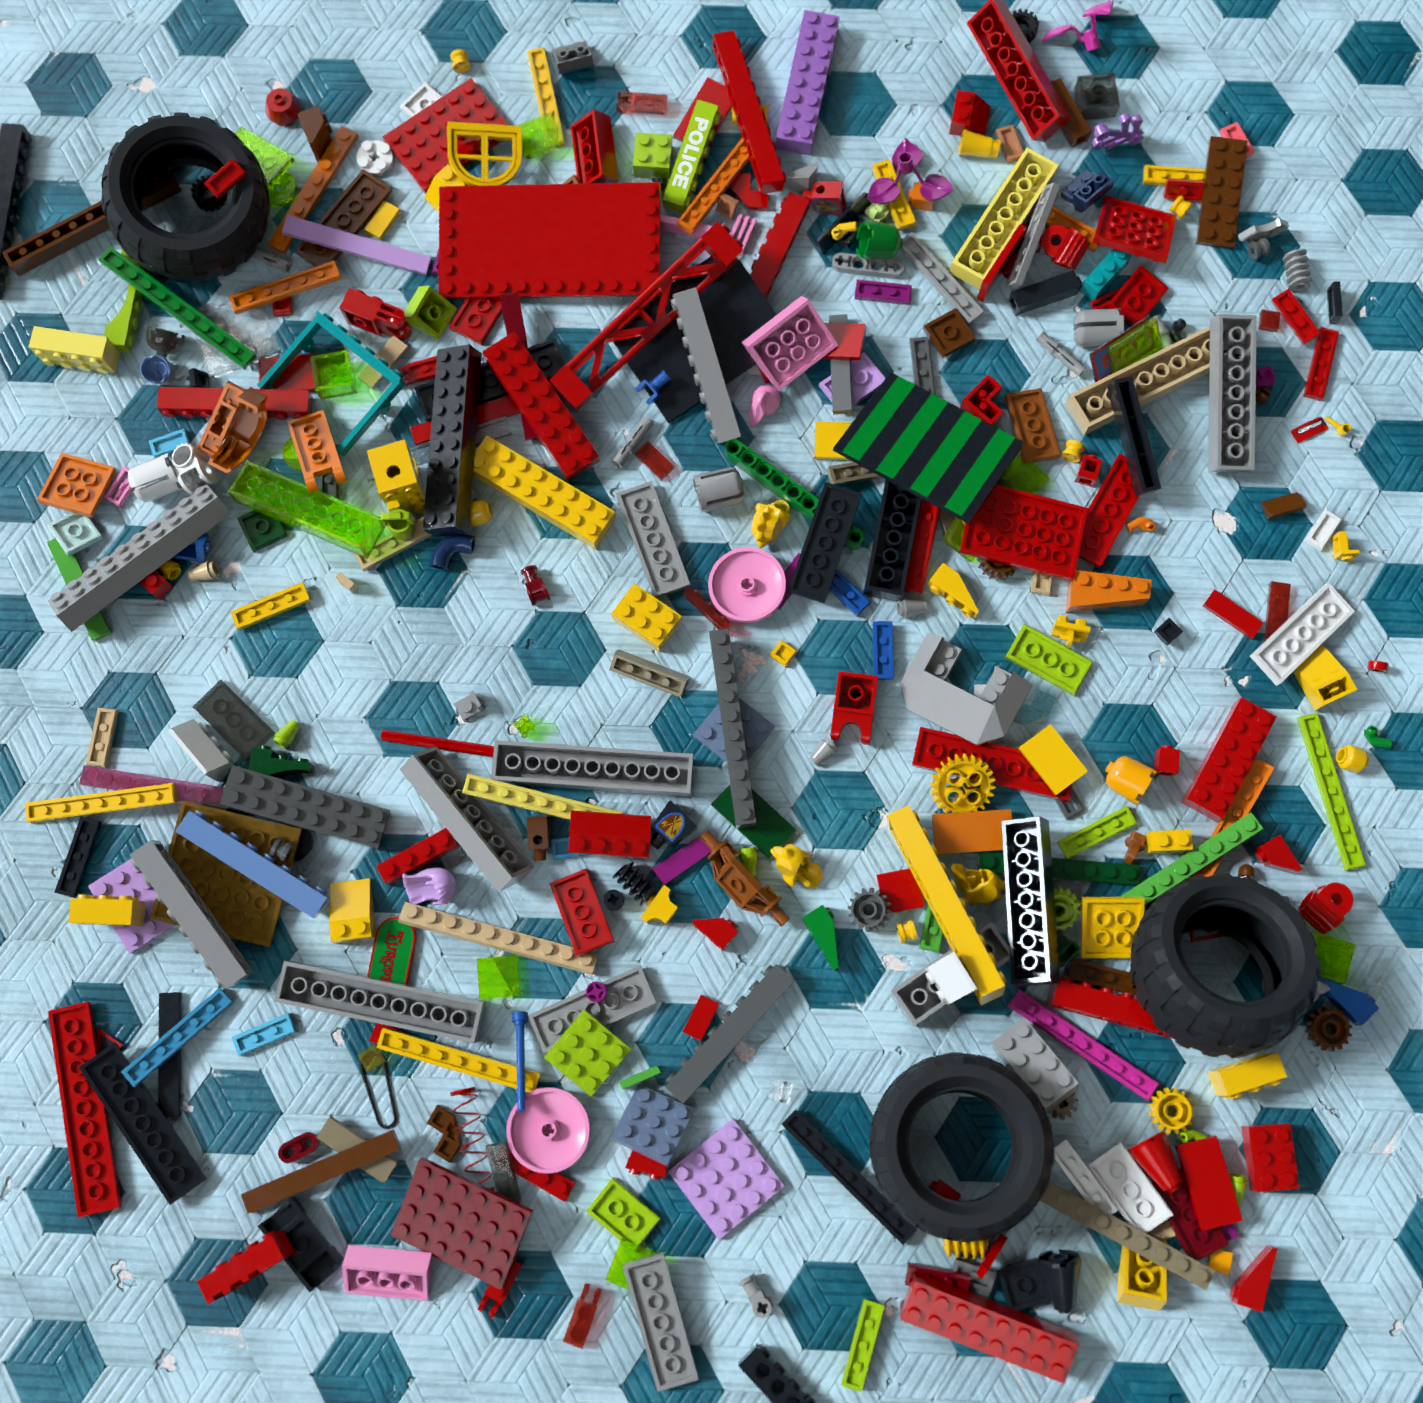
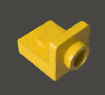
(1341, 548)

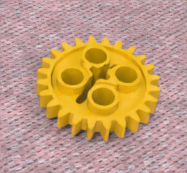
(965, 768)

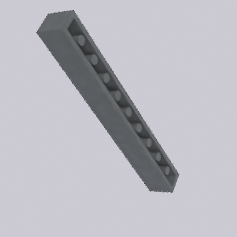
(732, 728)

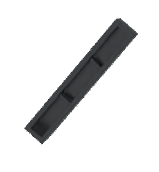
(1133, 436)

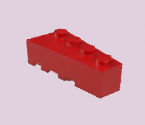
(245, 1266)

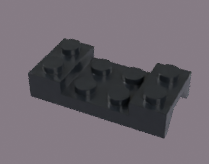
(313, 1255)

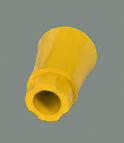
(978, 145)

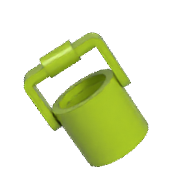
(399, 523)

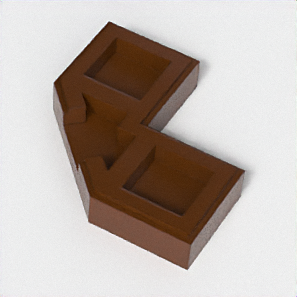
(447, 1124)

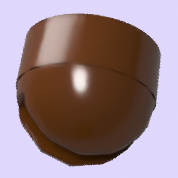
(1262, 398)
(1246, 870)

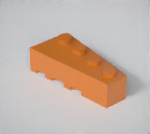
(1104, 591)

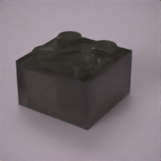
(1097, 96)

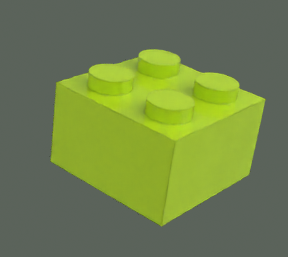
(652, 155)

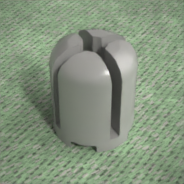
(1097, 326)
(718, 489)

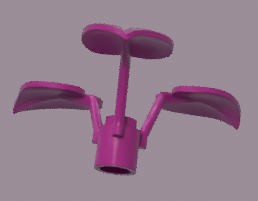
(905, 160)

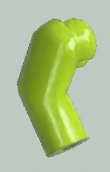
(1191, 1135)

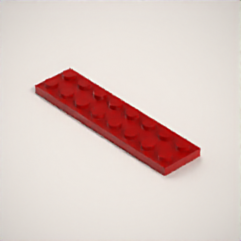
(1007, 763)

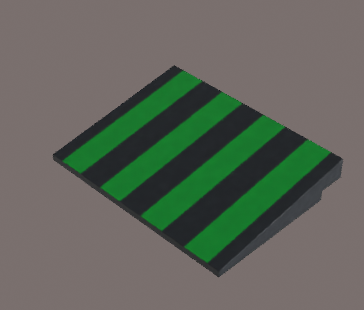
(929, 447)

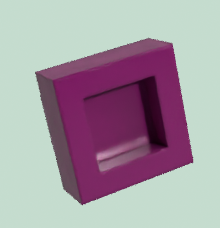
(1265, 377)

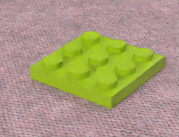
(587, 1052)

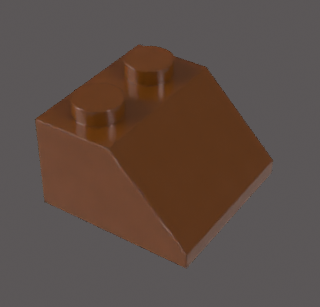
(316, 130)

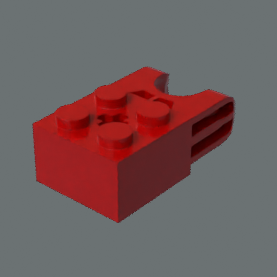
(374, 315)
(851, 710)

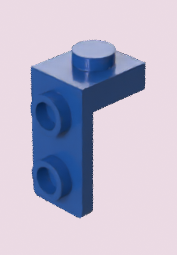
(198, 551)

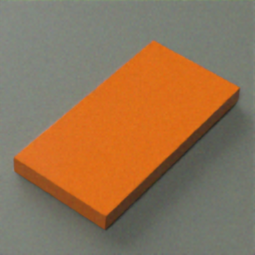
(969, 831)

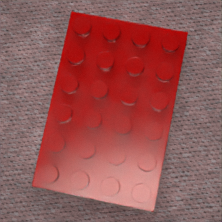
(422, 139)
(1027, 532)

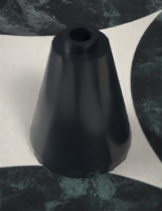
(1061, 1277)

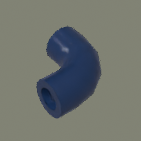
(449, 547)

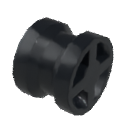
(614, 903)

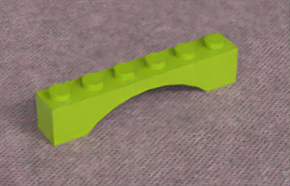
(123, 326)

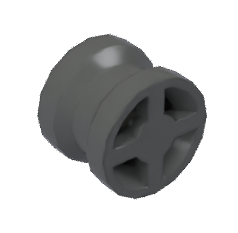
(1258, 248)
(281, 849)

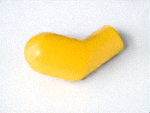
(843, 228)

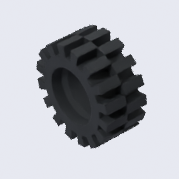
(1028, 20)
(206, 203)

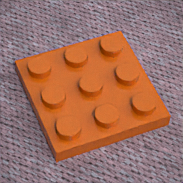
(76, 485)

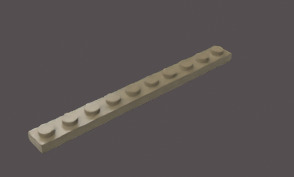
(1128, 1236)

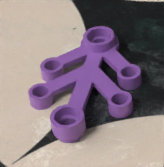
(1120, 136)

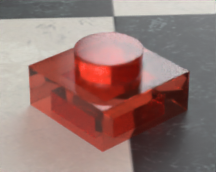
(1269, 321)

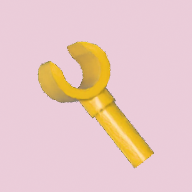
(1340, 431)

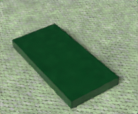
(770, 826)

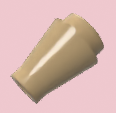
(205, 571)

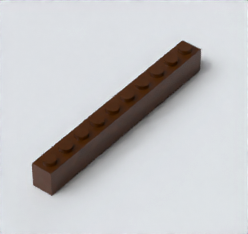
(79, 228)

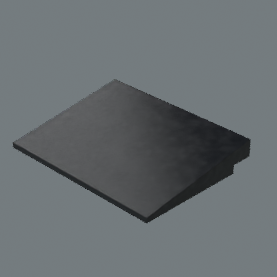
(732, 311)

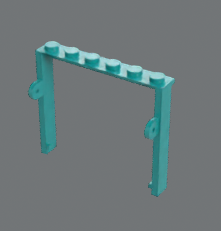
(305, 343)

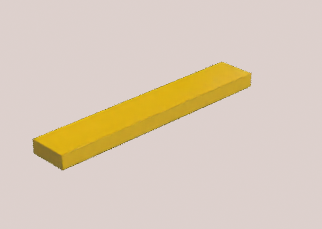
(544, 87)

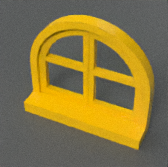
(484, 132)

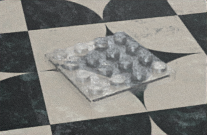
(249, 328)

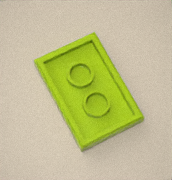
(623, 1213)

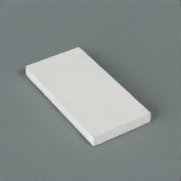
(1130, 1189)

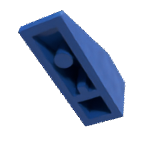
(1353, 1003)

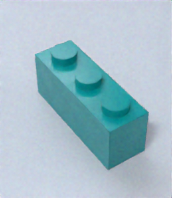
(1105, 273)

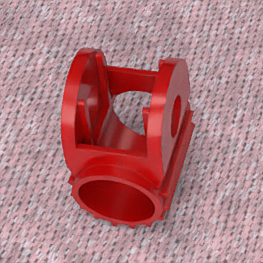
(1069, 251)
(1321, 911)

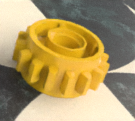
(1182, 1107)

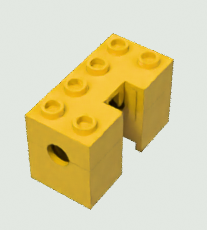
(398, 477)

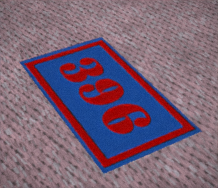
(1100, 357)

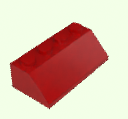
(594, 149)
(609, 834)

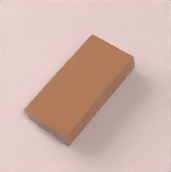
(1010, 143)

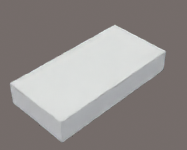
(1322, 530)

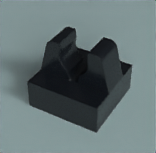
(198, 379)
(1168, 631)

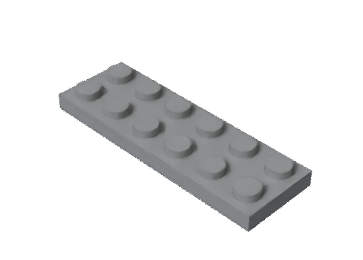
(653, 539)
(625, 996)
(660, 1321)

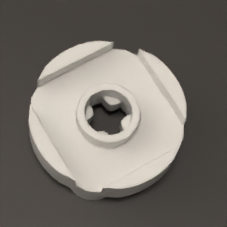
(375, 148)

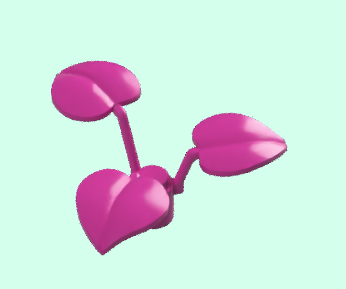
(1090, 36)

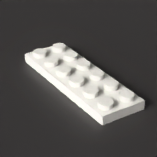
(1302, 634)

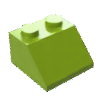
(429, 311)

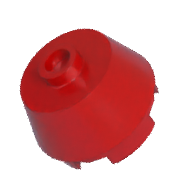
(282, 107)

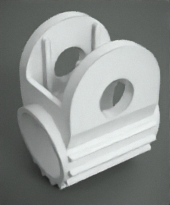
(185, 459)

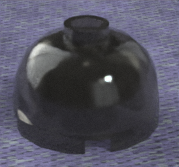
(164, 341)

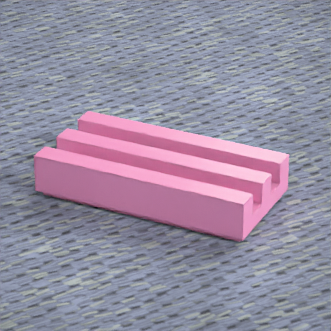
(746, 220)
(123, 492)

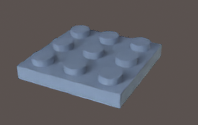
(755, 731)
(652, 1124)

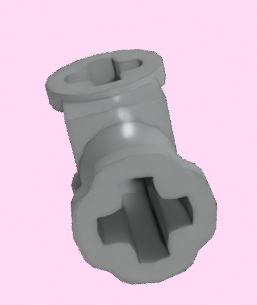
(756, 1295)

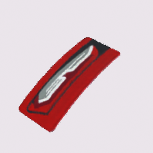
(1309, 429)

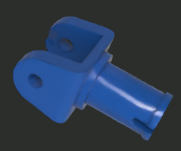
(654, 385)

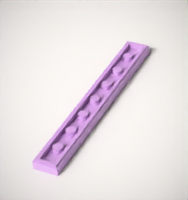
(356, 245)

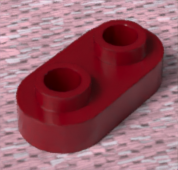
(299, 1147)

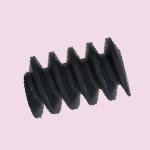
(635, 883)

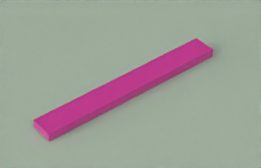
(1083, 1045)

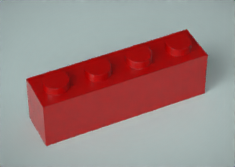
(417, 856)

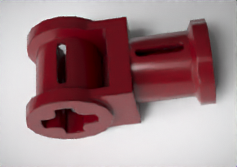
(535, 588)

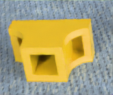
(660, 907)

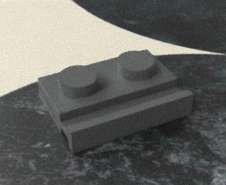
(978, 1286)

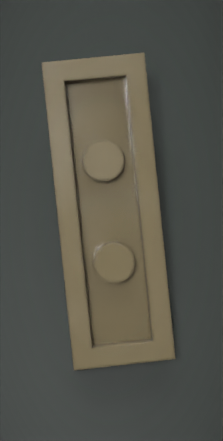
(849, 473)

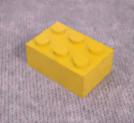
(646, 617)
(107, 910)
(1247, 1075)

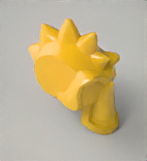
(770, 521)
(796, 866)
(978, 885)

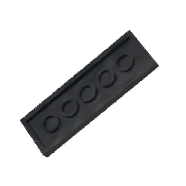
(825, 542)

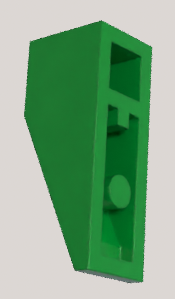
(821, 927)

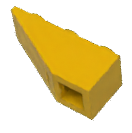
(951, 587)

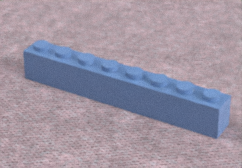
(253, 864)

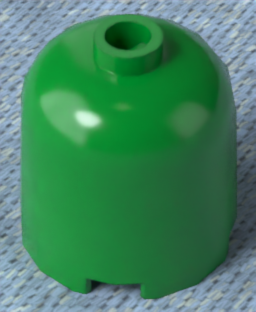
(878, 240)

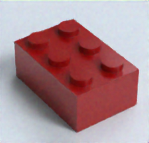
(1270, 1157)

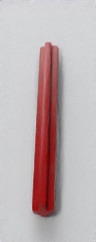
(443, 744)

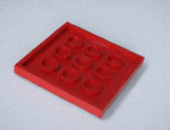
(1135, 229)

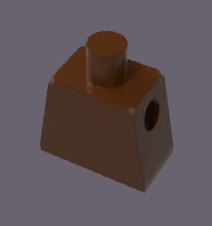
(539, 826)

